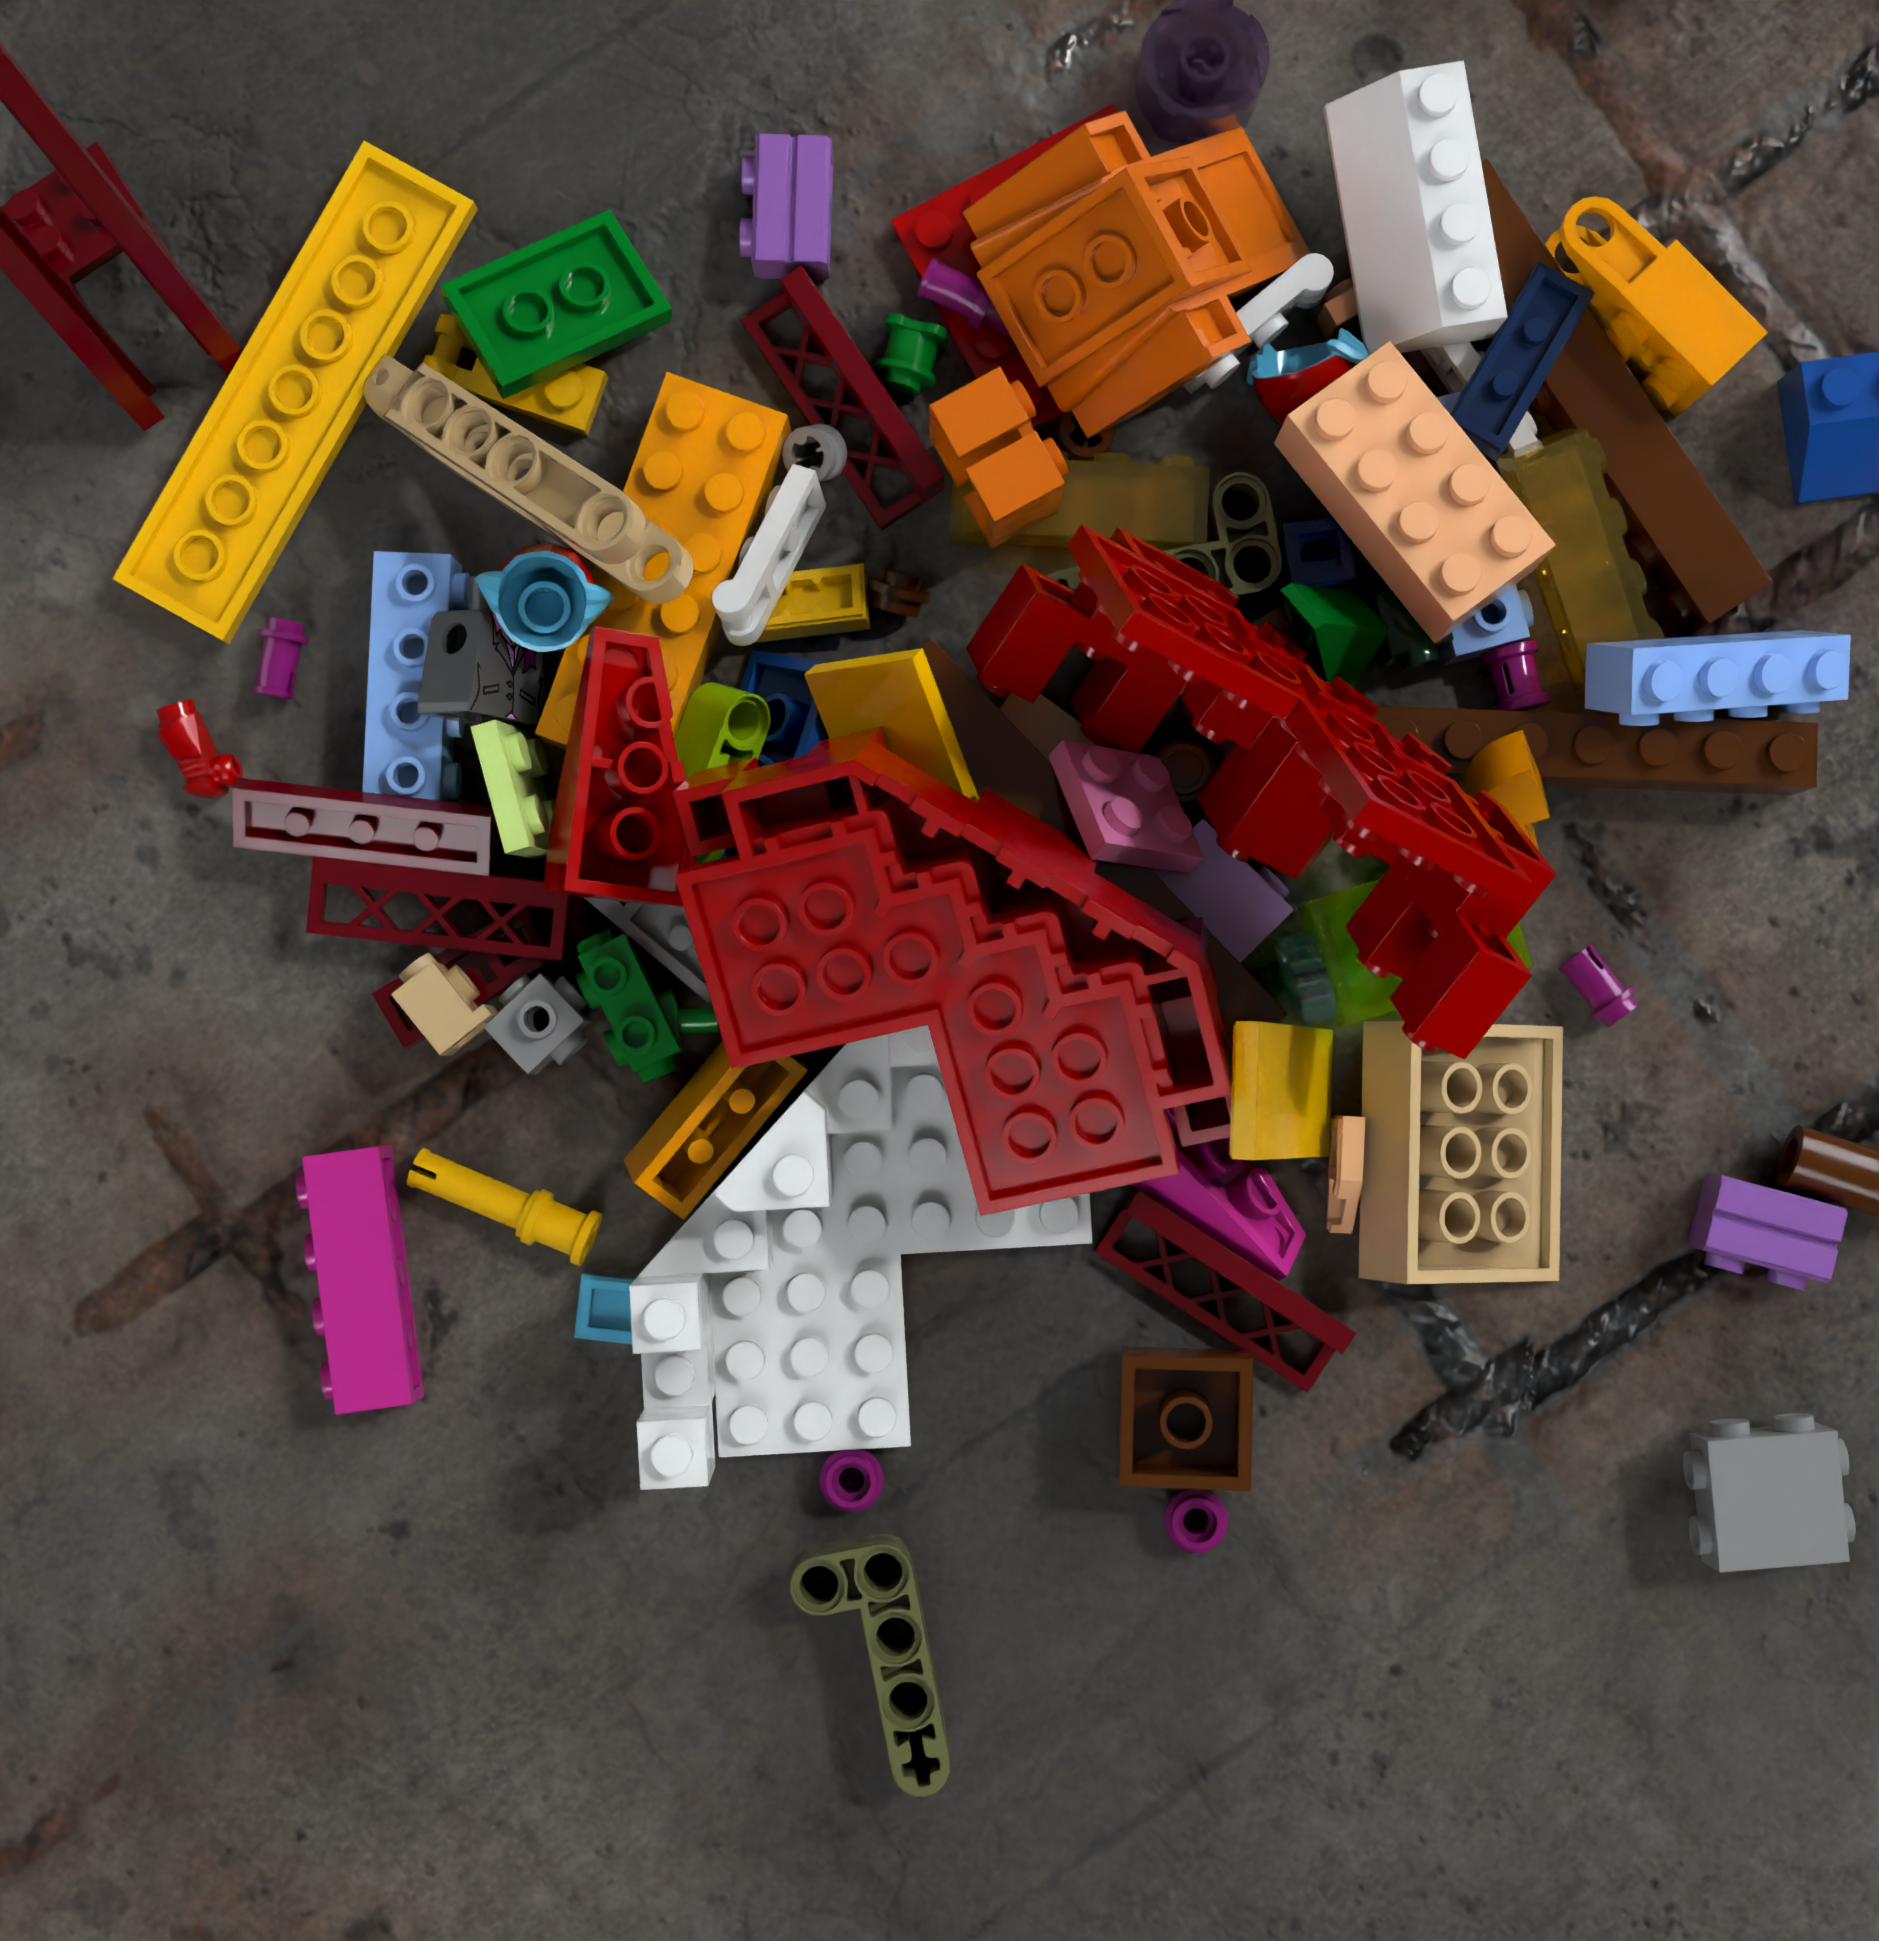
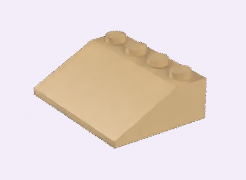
(1461, 1157)

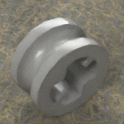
(831, 444)

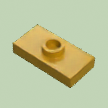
(820, 604)

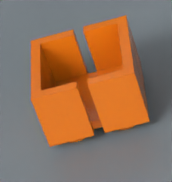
(990, 441)

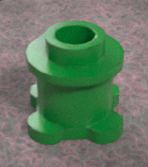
(910, 354)

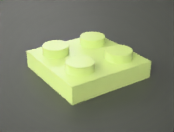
(514, 782)

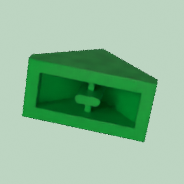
(1334, 629)

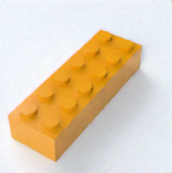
(706, 484)

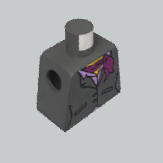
(478, 671)

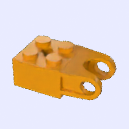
(1656, 305)

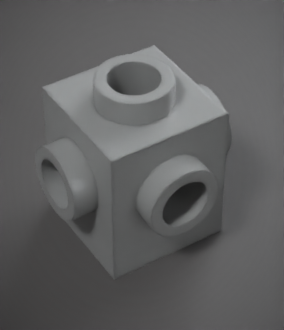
(517, 1027)

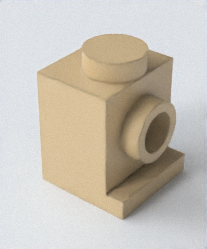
(442, 1004)

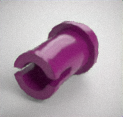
(279, 658)
(1599, 986)

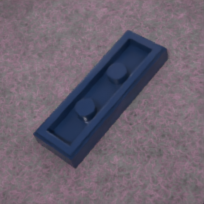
(1519, 358)

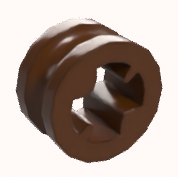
(1067, 431)

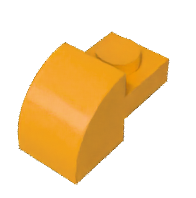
(1512, 778)

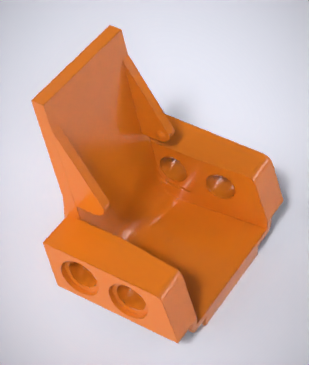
(1128, 262)

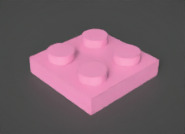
(1125, 807)

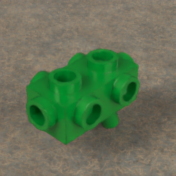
(642, 1020)

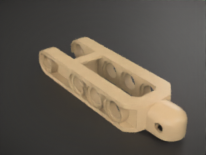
(553, 495)

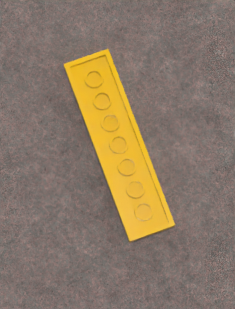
(295, 392)

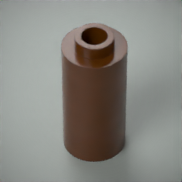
(1830, 1169)

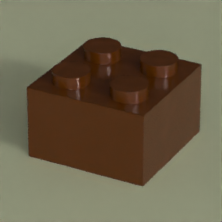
(1186, 1418)

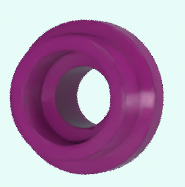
(844, 1498)
(1195, 1540)

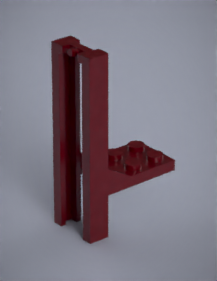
(75, 226)

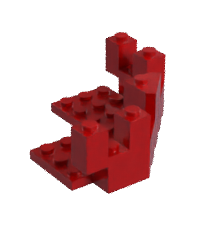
(1301, 769)
(903, 906)

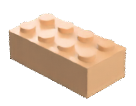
(1412, 492)

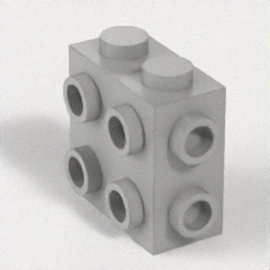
(1769, 1494)

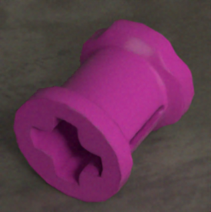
(1516, 677)

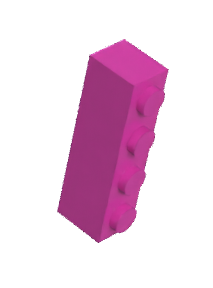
(361, 1279)

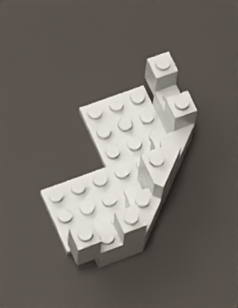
(793, 1271)

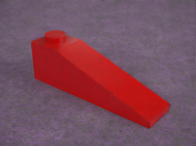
(615, 806)

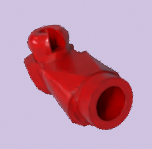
(194, 751)

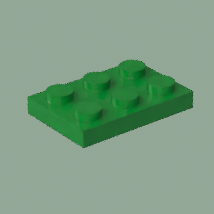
(556, 303)

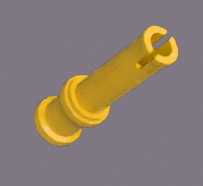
(533, 1216)

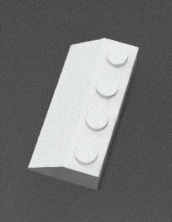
(1416, 210)

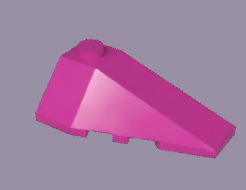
(1230, 1204)

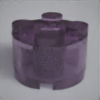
(1232, 58)

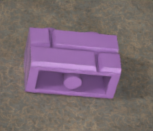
(790, 205)
(1768, 1229)

